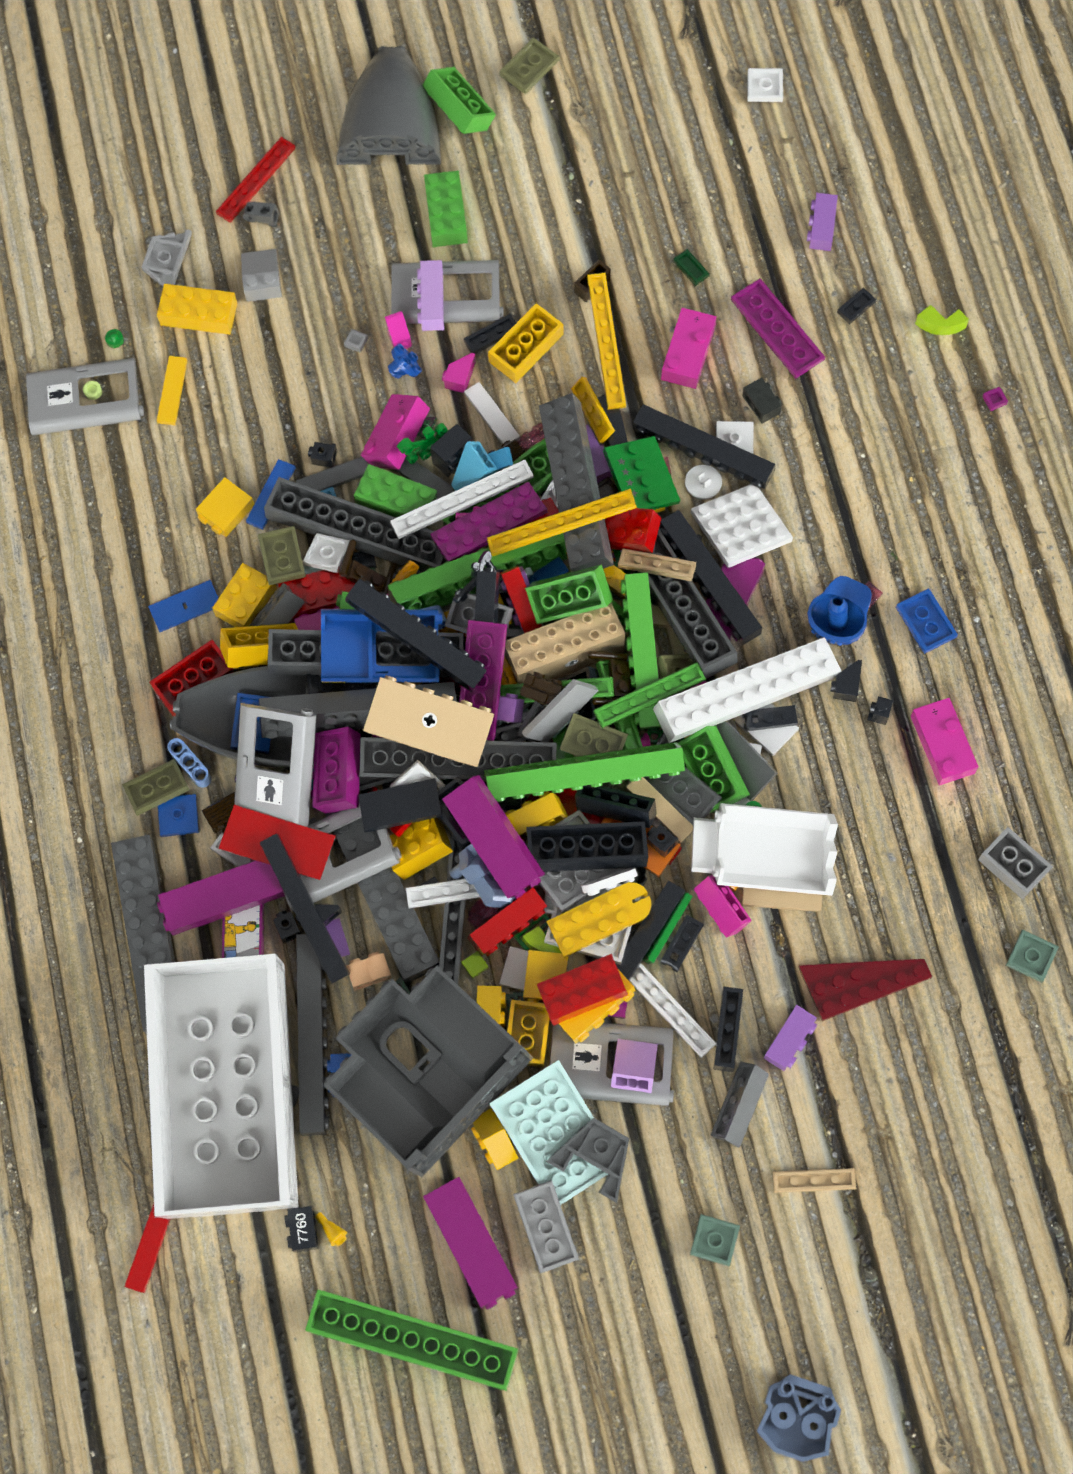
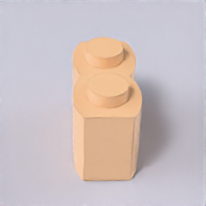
(368, 971)

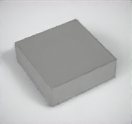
(355, 340)

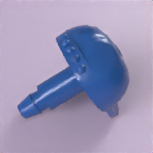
(840, 611)

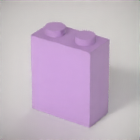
(634, 1065)

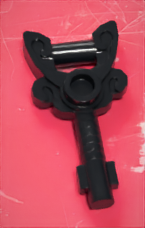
(485, 559)

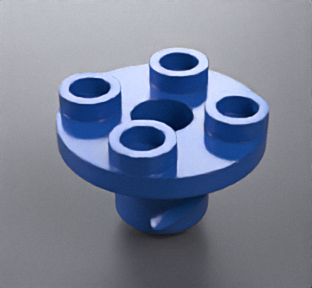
(404, 363)

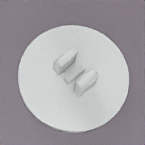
(703, 482)

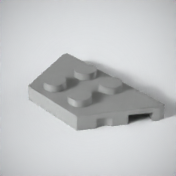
(166, 256)

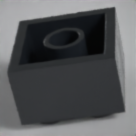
(449, 449)

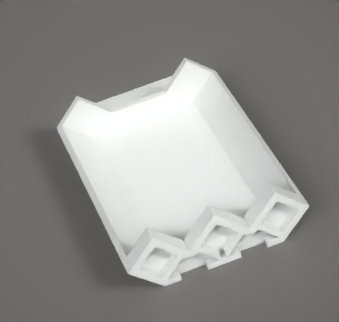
(767, 848)

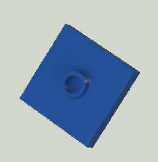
(178, 816)

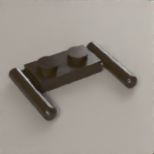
(353, 571)
(620, 672)

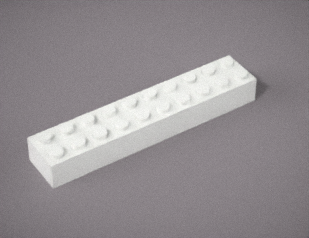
(746, 689)

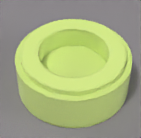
(92, 390)

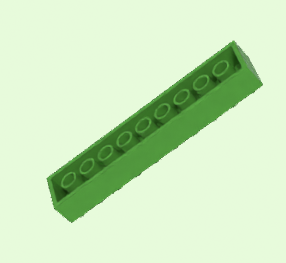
(440, 583)
(585, 770)
(412, 1340)

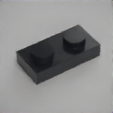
(856, 305)

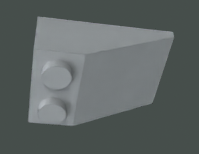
(261, 275)

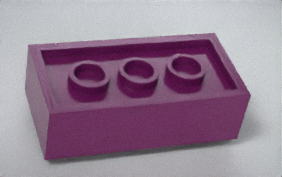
(336, 770)

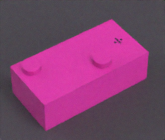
(688, 348)
(398, 421)
(944, 741)

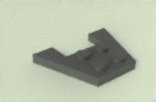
(601, 1148)

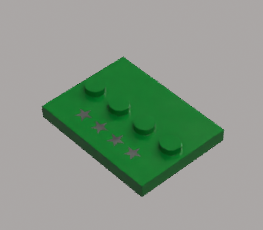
(642, 469)

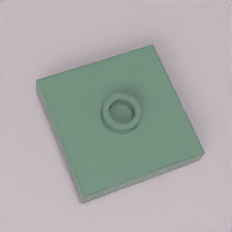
(1032, 956)
(715, 1240)

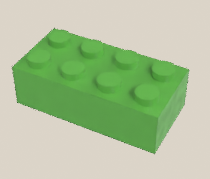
(458, 100)
(445, 208)
(391, 492)
(569, 594)
(712, 763)

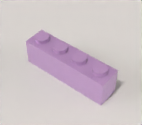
(432, 295)

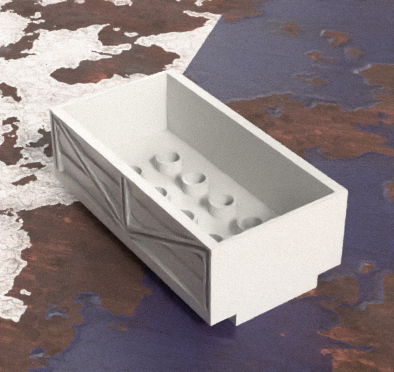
(220, 1087)

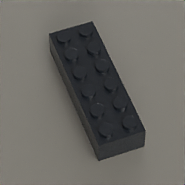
(588, 846)

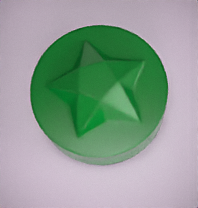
(114, 338)

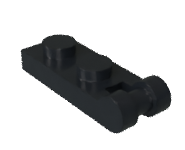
(770, 718)
(682, 942)

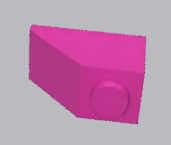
(398, 330)
(459, 373)

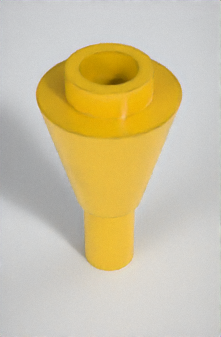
(334, 1233)

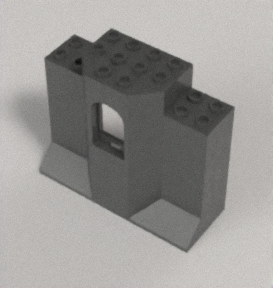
(429, 1109)

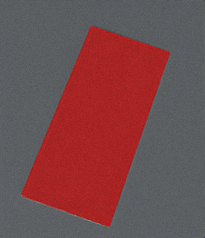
(305, 846)

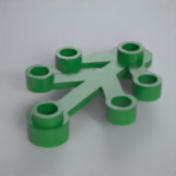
(423, 446)

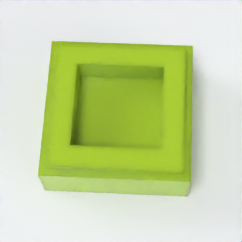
(475, 964)

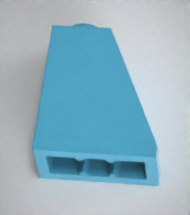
(473, 465)

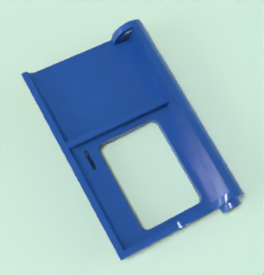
(350, 648)

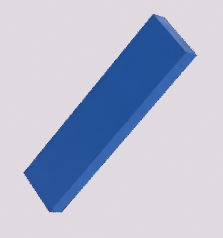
(257, 515)

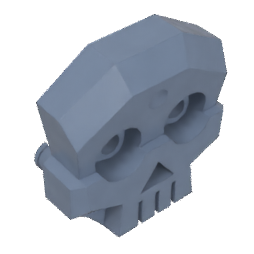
(479, 876)
(793, 1435)

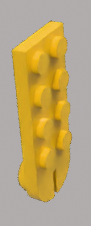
(599, 918)

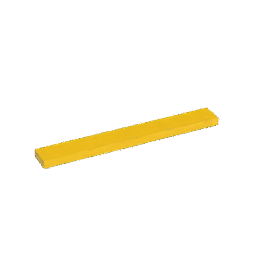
(606, 341)
(561, 522)

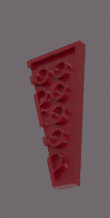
(847, 986)

